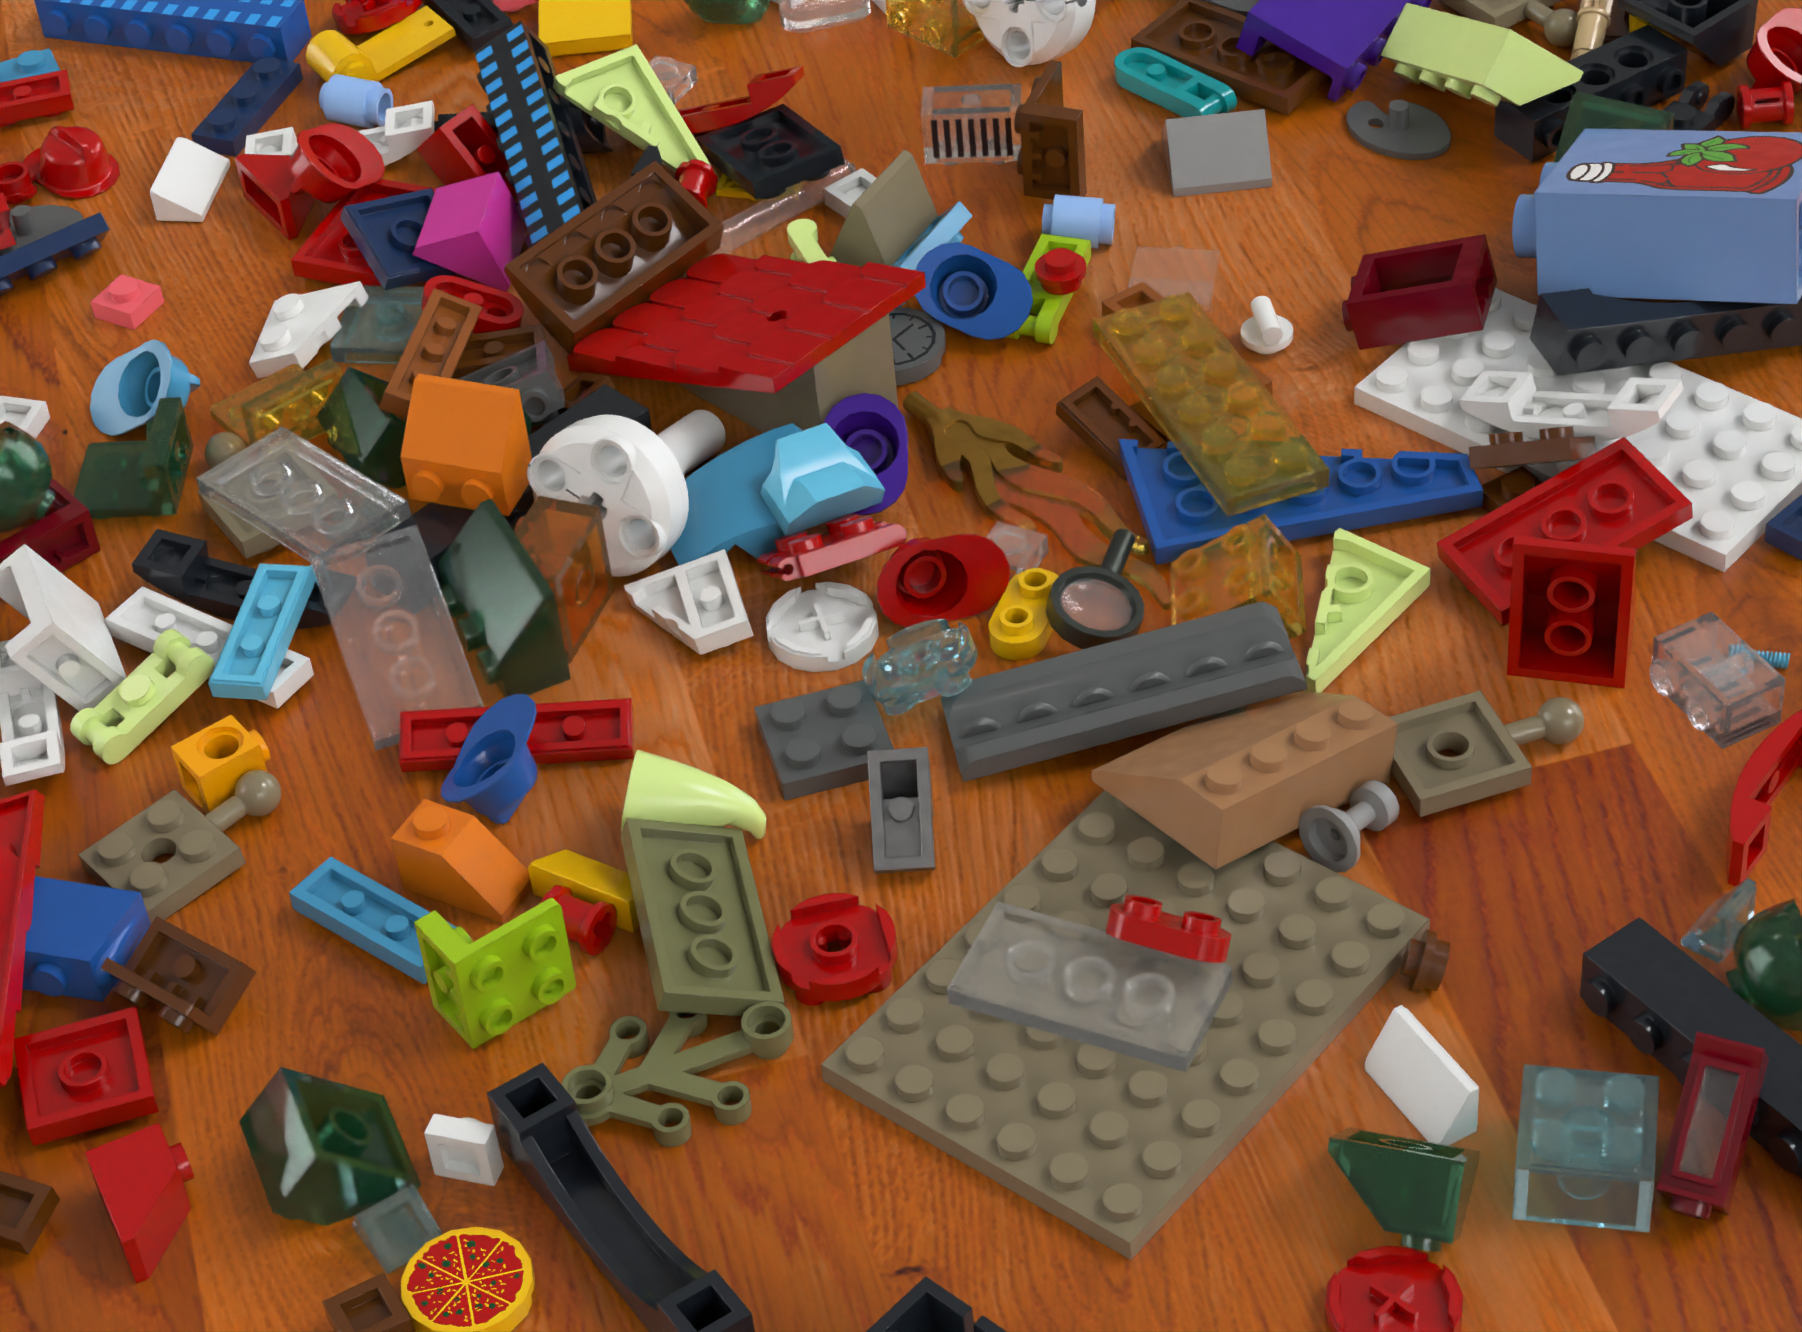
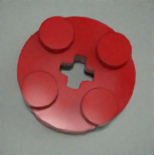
(840, 975)

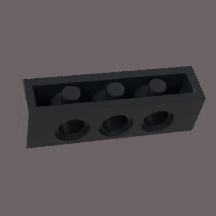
(1631, 69)

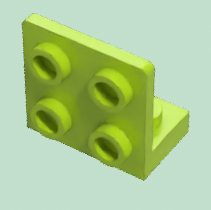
(499, 977)

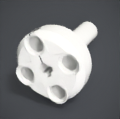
(1032, 29)
(630, 477)

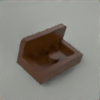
(183, 976)

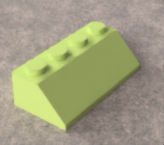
(1473, 58)

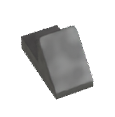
(901, 810)

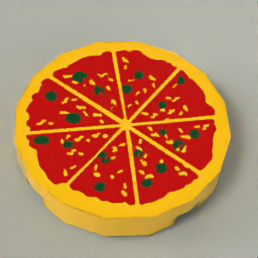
(468, 1282)

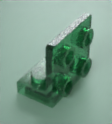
(139, 475)

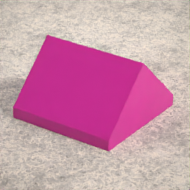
(473, 230)

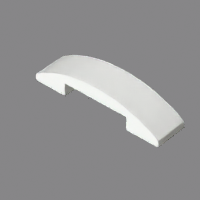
(403, 133)
(1515, 405)
(29, 725)

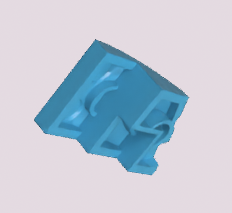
(728, 501)

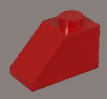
(465, 149)
(142, 1193)

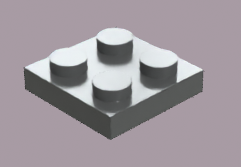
(822, 738)

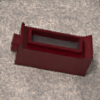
(1712, 1126)

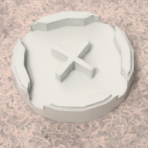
(822, 627)

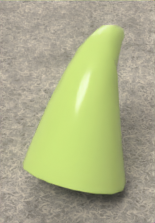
(684, 794)

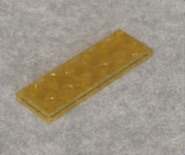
(1210, 404)

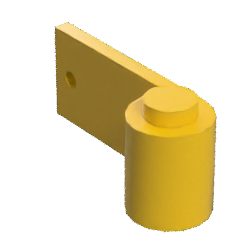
(381, 55)

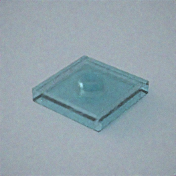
(378, 328)

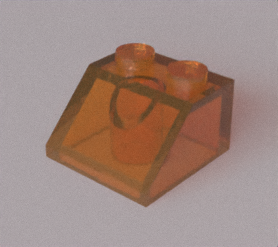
(572, 556)

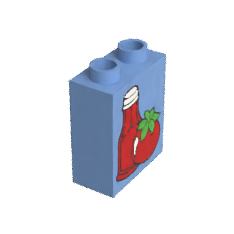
(1669, 216)

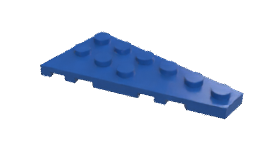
(1361, 494)

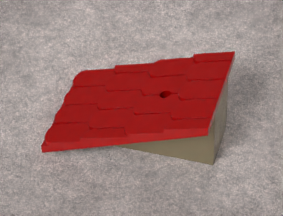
(762, 336)

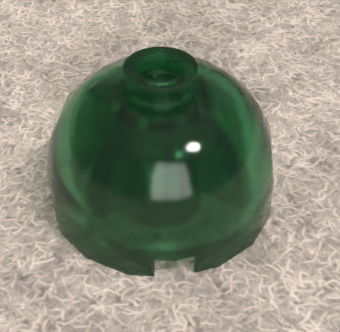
(23, 478)
(1771, 964)

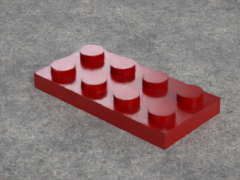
(1602, 500)

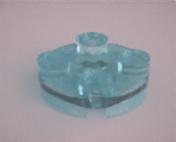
(920, 665)

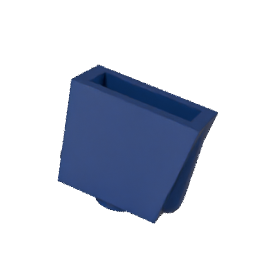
(74, 934)

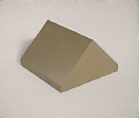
(886, 216)

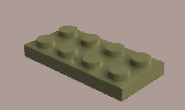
(699, 917)

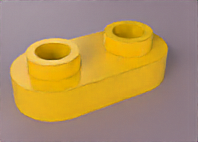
(1020, 619)

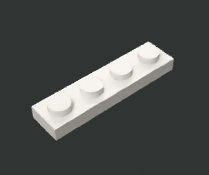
(150, 614)

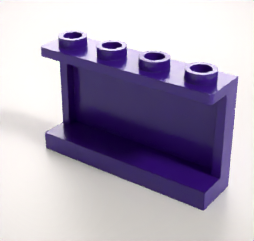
(1327, 34)

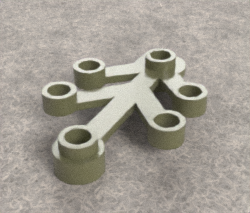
(606, 1093)

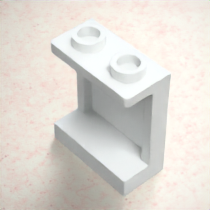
(67, 636)

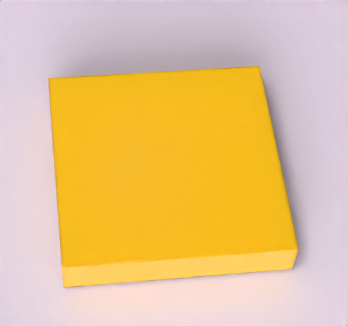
(585, 26)

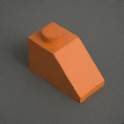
(458, 862)

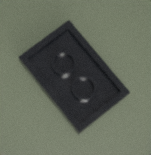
(771, 152)

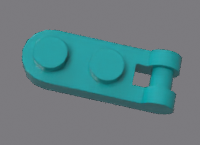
(1172, 83)

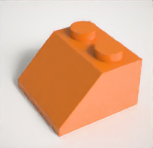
(465, 444)

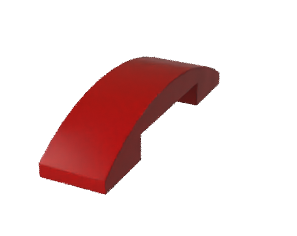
(763, 92)
(1755, 791)

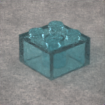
(1586, 1148)

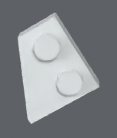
(301, 326)
(695, 603)

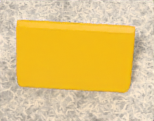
(588, 881)

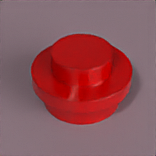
(1060, 271)

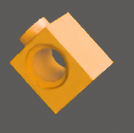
(216, 759)

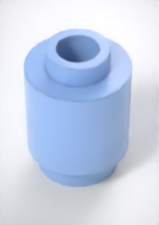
(355, 101)
(1080, 219)

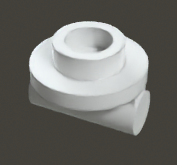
(1266, 331)

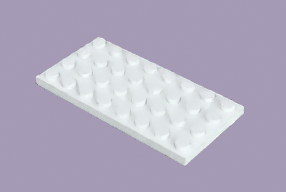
(1713, 444)

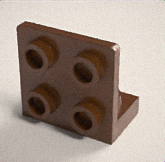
(1050, 140)

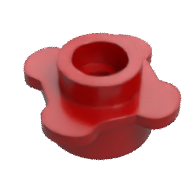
(17, 182)

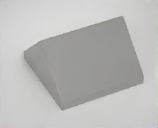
(1217, 152)

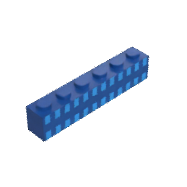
(191, 27)

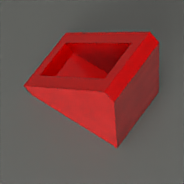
(267, 187)

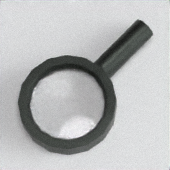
(1097, 603)

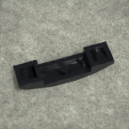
(185, 571)

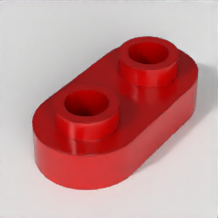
(499, 308)
(1191, 936)

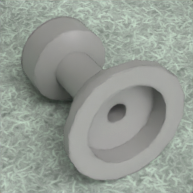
(1334, 835)

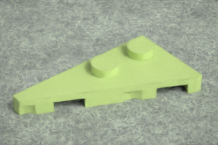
(633, 103)
(1360, 599)

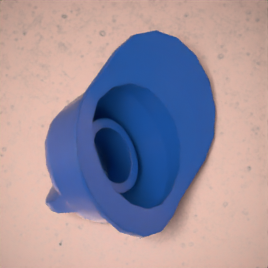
(974, 291)
(495, 761)

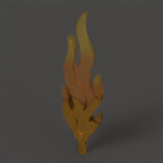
(1021, 478)

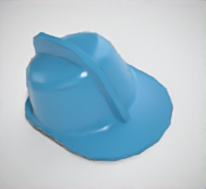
(133, 383)

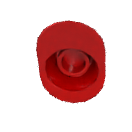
(1778, 51)
(333, 162)
(73, 163)
(942, 579)

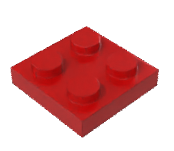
(84, 1076)

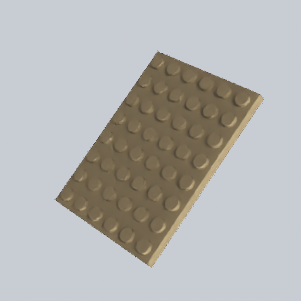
(1100, 1131)

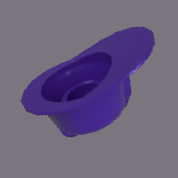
(880, 436)

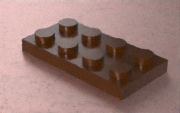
(1207, 41)

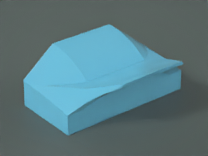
(817, 480)

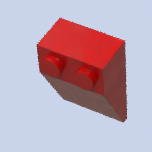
(1571, 611)

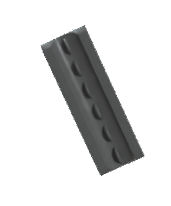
(1121, 689)

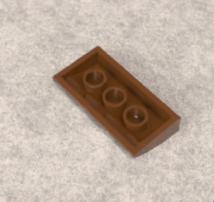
(614, 255)

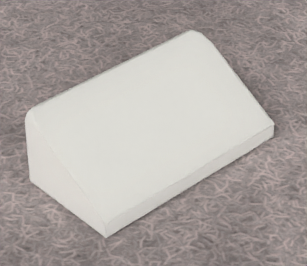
(187, 182)
(1423, 1080)

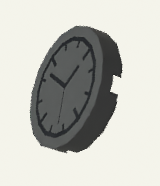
(916, 344)

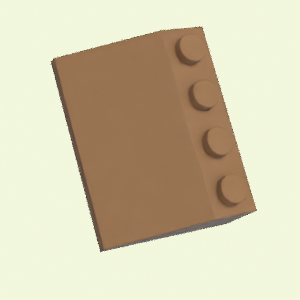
(1253, 770)

